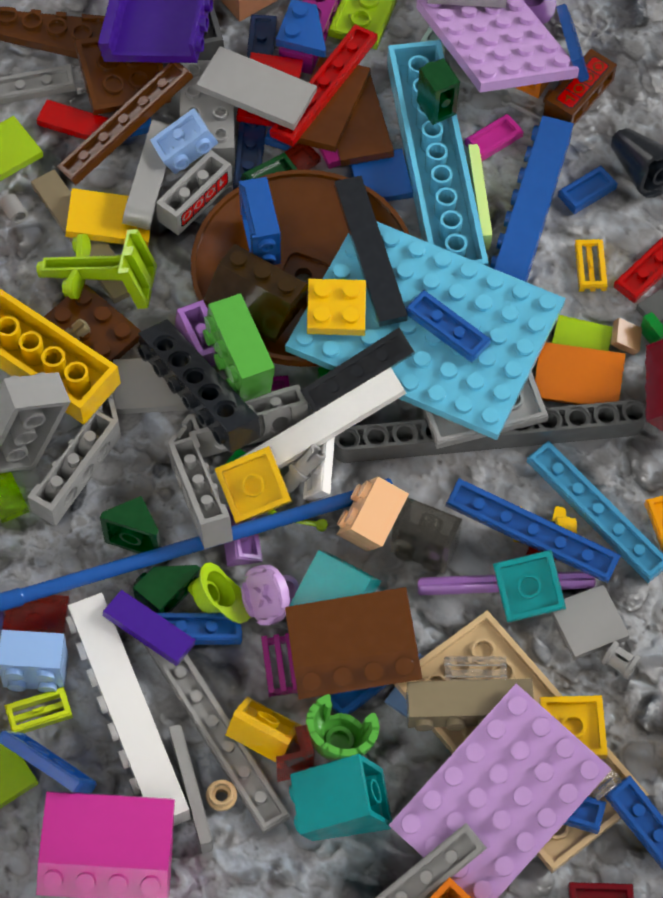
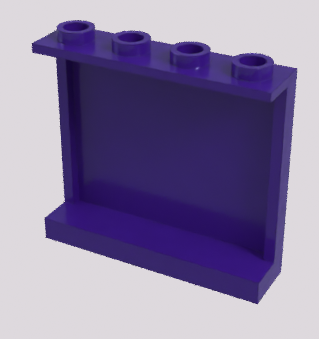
(154, 30)

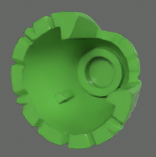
(339, 734)

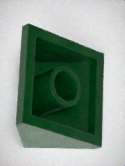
(130, 527)

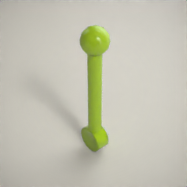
(321, 524)

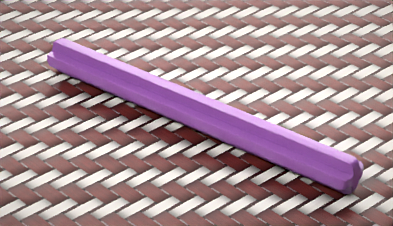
(489, 584)

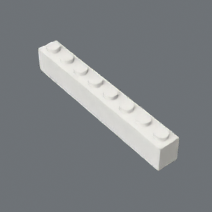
(125, 704)

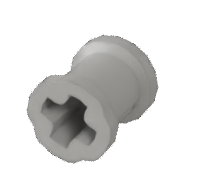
(621, 660)

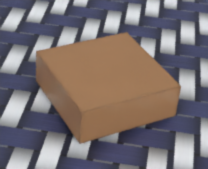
(626, 336)

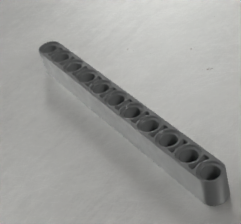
(559, 418)

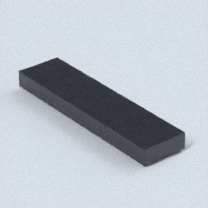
(357, 370)

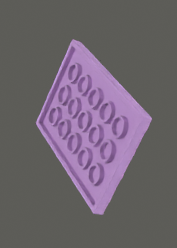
(499, 44)
(511, 785)

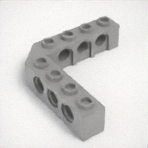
(194, 442)
(76, 464)

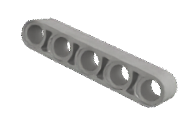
(146, 183)

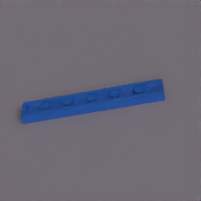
(533, 530)

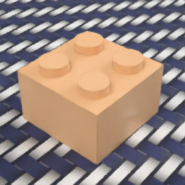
(371, 513)

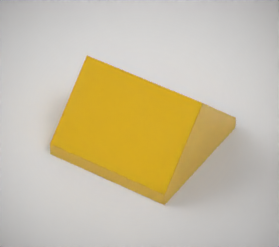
(261, 729)

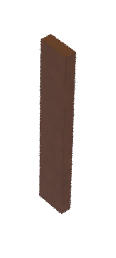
(124, 122)

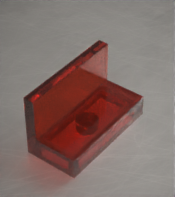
(299, 760)

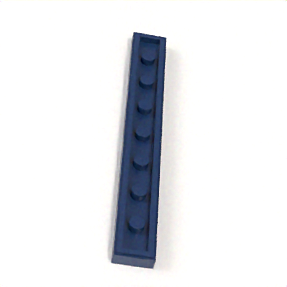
(251, 136)

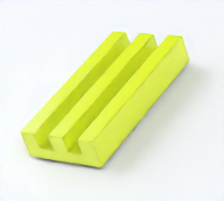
(43, 721)

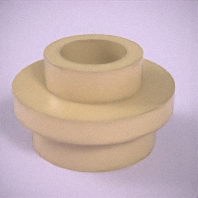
(217, 787)

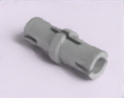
(301, 469)

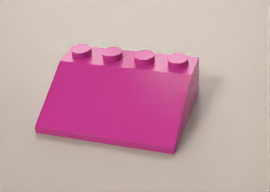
(105, 846)

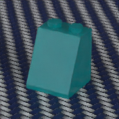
(332, 579)
(340, 799)

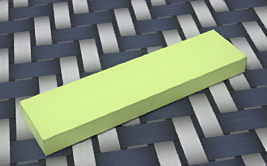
(478, 184)

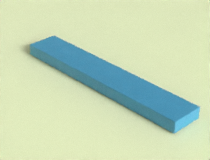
(597, 511)

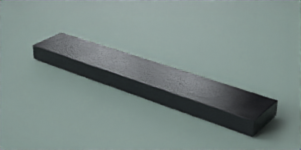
(370, 251)

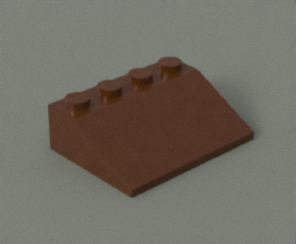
(353, 643)

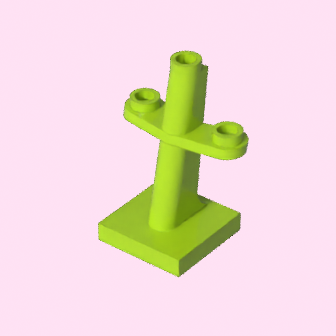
(132, 267)

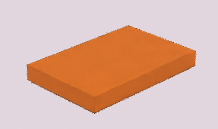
(579, 374)

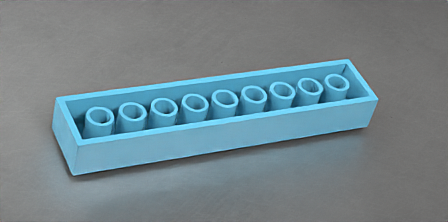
(434, 159)

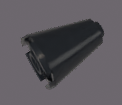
(641, 160)

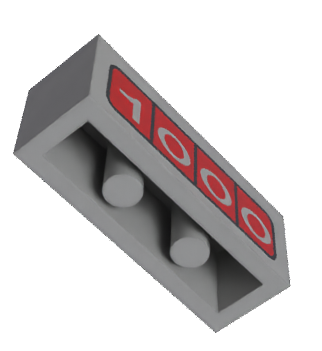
(194, 192)

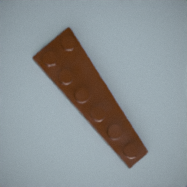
(48, 31)

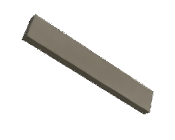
(57, 199)

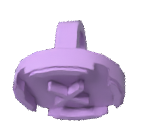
(267, 594)

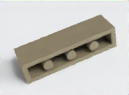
(456, 702)

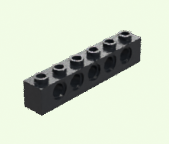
(199, 386)

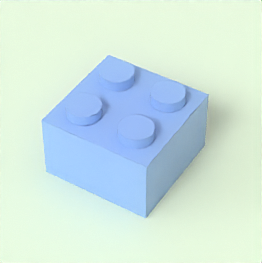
(33, 660)

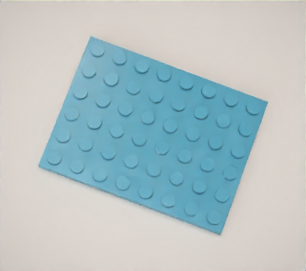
(436, 376)

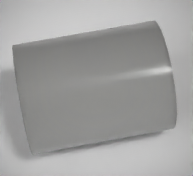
(13, 209)

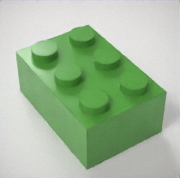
(238, 347)

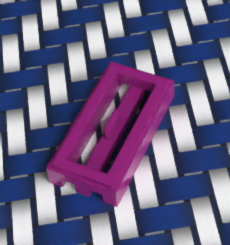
(277, 640)

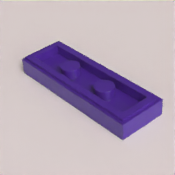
(148, 627)

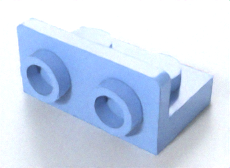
(183, 141)

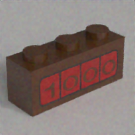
(571, 98)

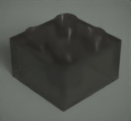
(425, 535)

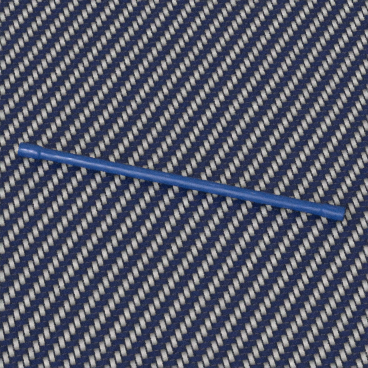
(19, 596)

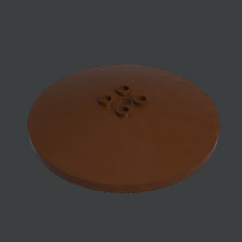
(309, 232)

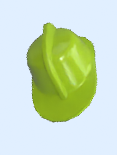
(218, 593)

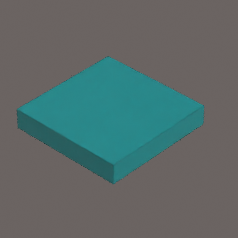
(529, 586)

